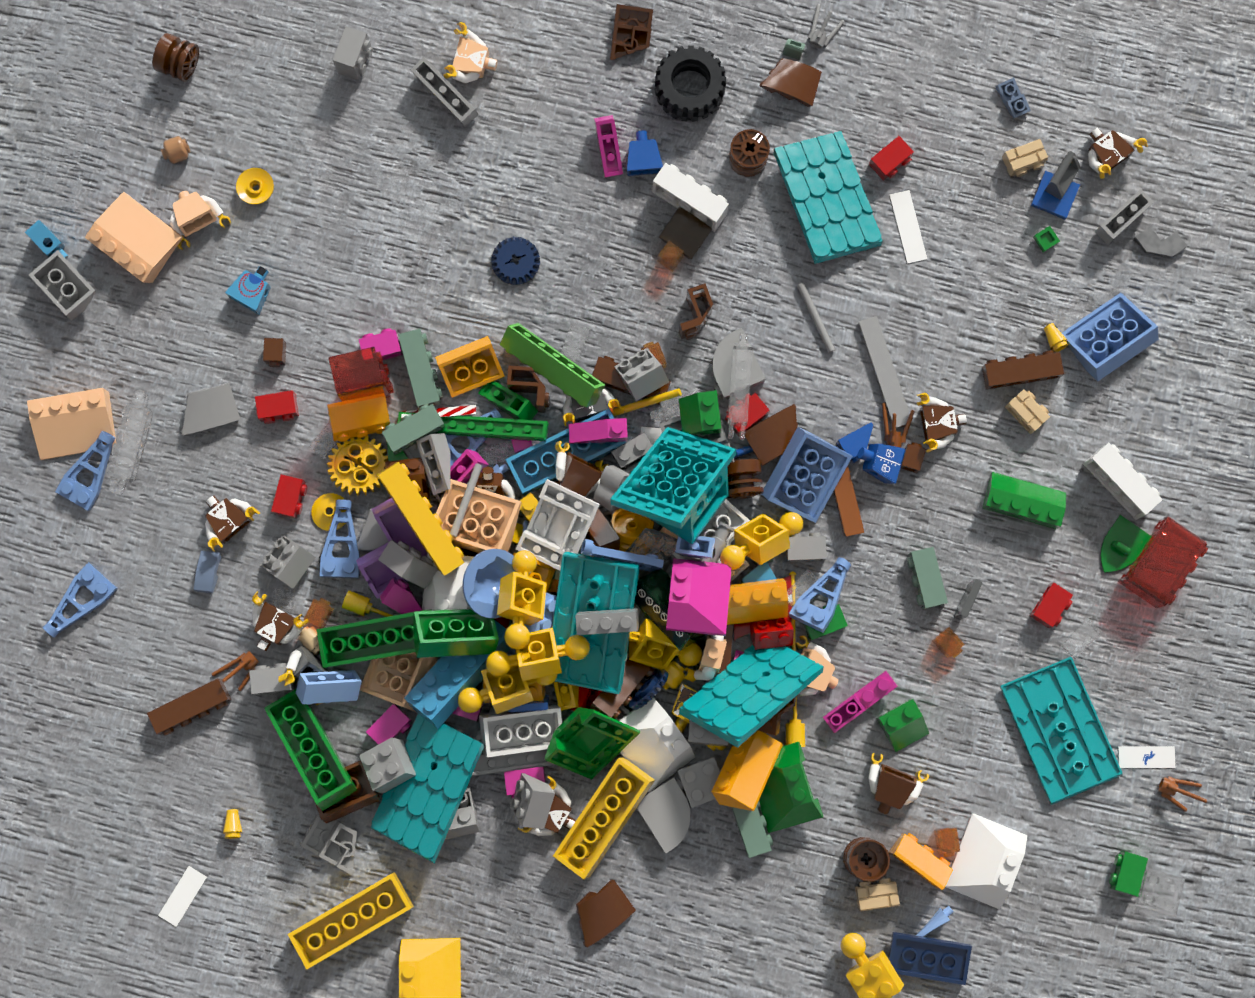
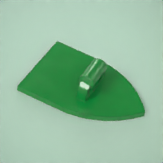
(1122, 545)

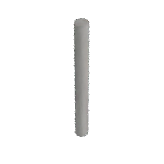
(816, 318)
(465, 500)

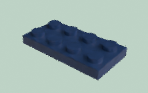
(930, 958)

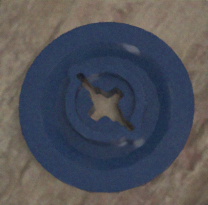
(510, 272)
(649, 689)

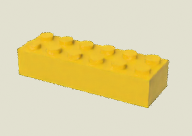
(420, 518)
(603, 818)
(350, 920)

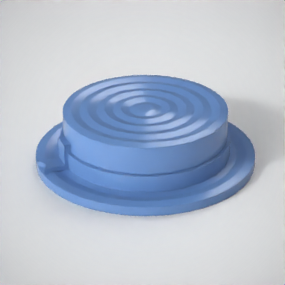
(483, 578)

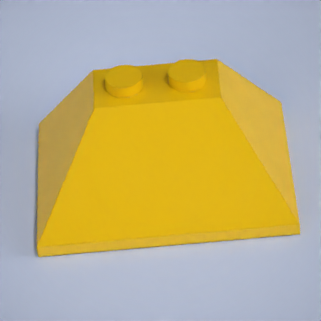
(430, 968)

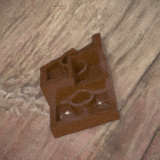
(630, 30)
(793, 81)
(773, 434)
(603, 912)

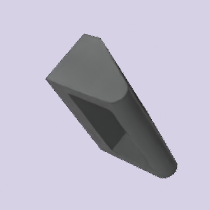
(1063, 176)

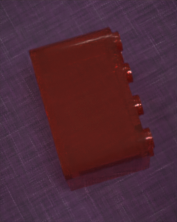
(360, 374)
(1164, 563)

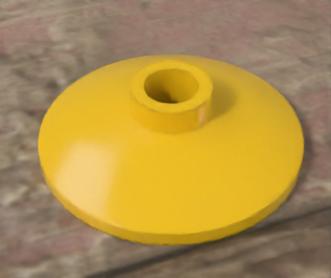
(251, 178)
(319, 509)

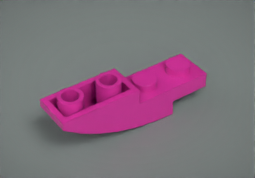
(860, 701)

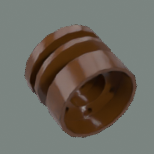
(175, 57)
(749, 163)
(742, 479)
(874, 866)

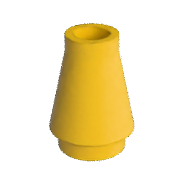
(1055, 338)
(232, 825)

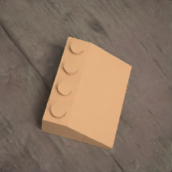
(134, 238)
(70, 422)
(487, 521)
(395, 676)

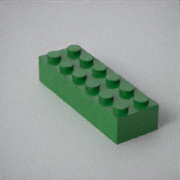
(367, 640)
(310, 750)

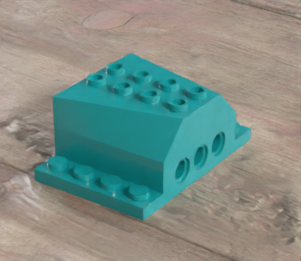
(678, 483)

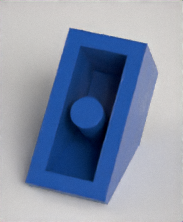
(855, 441)

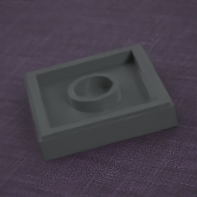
(968, 599)

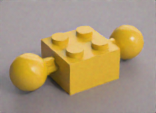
(761, 539)
(521, 599)
(655, 649)
(539, 656)
(504, 691)
(871, 976)

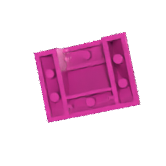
(699, 597)

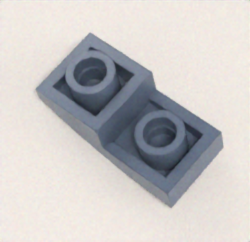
(1012, 98)
(206, 572)

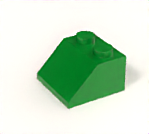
(700, 413)
(903, 725)

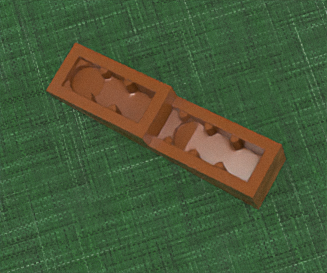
(848, 506)

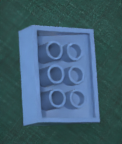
(1110, 336)
(806, 475)

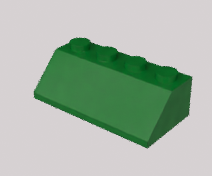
(1025, 501)
(453, 633)

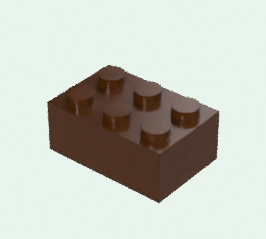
(355, 801)

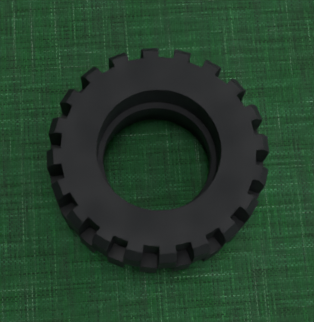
(690, 60)

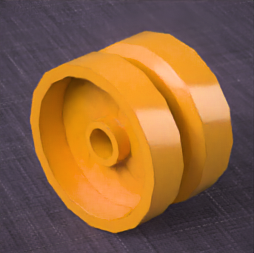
(629, 526)

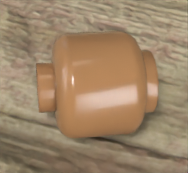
(175, 149)

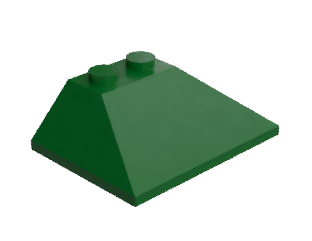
(588, 742)
(787, 793)

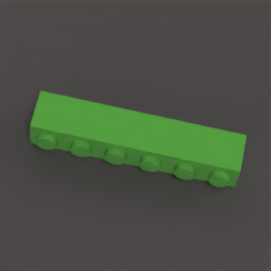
(552, 365)

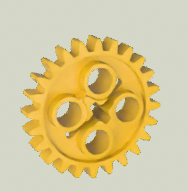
(348, 479)

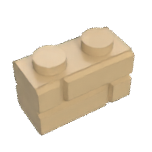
(1025, 158)
(1028, 411)
(877, 895)

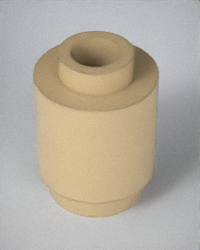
(309, 639)

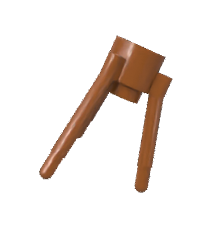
(894, 437)
(246, 661)
(1168, 787)

